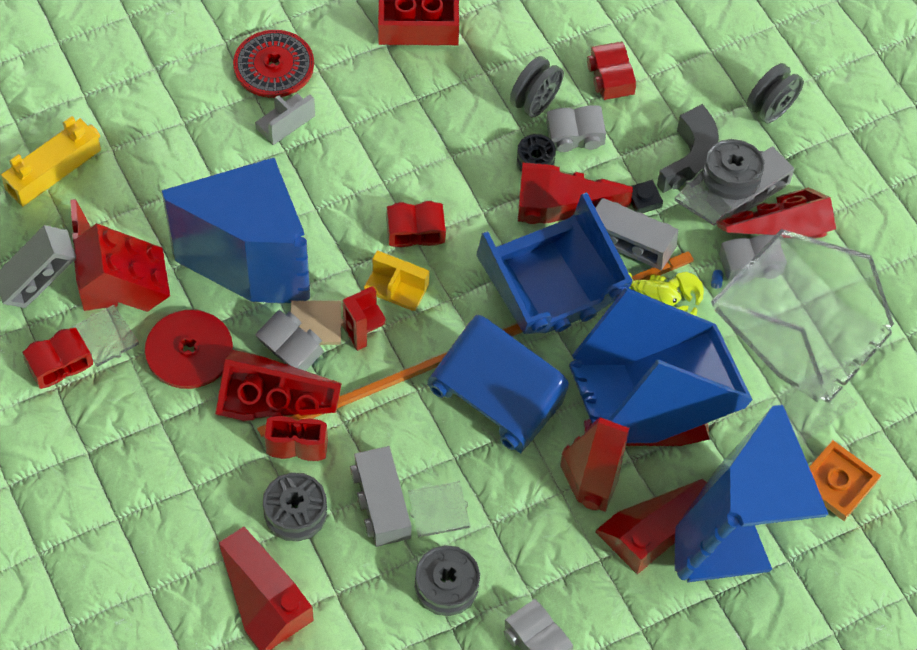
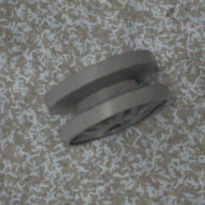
(536, 86)
(775, 93)
(733, 169)
(299, 522)
(448, 597)

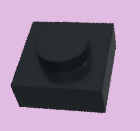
(646, 197)

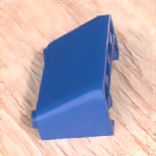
(500, 381)

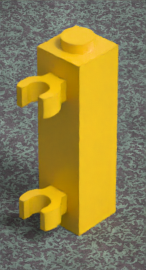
(51, 161)

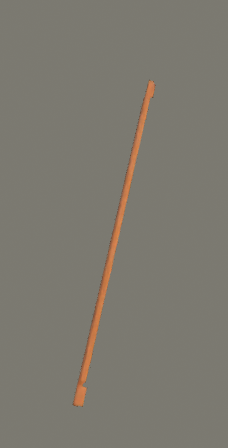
(676, 262)

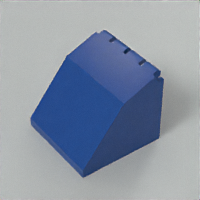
(241, 233)
(656, 370)
(754, 485)

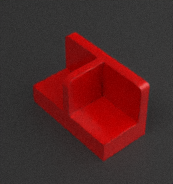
(361, 316)

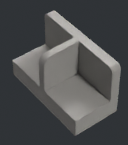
(286, 117)

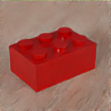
(418, 22)
(121, 268)

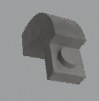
(699, 133)

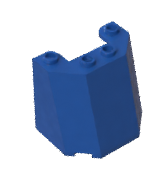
(557, 271)

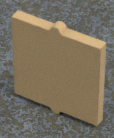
(321, 318)

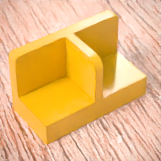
(398, 280)

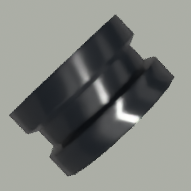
(538, 146)

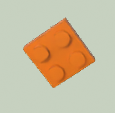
(842, 479)

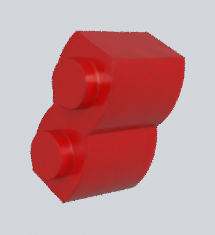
(612, 70)
(415, 224)
(57, 358)
(293, 438)

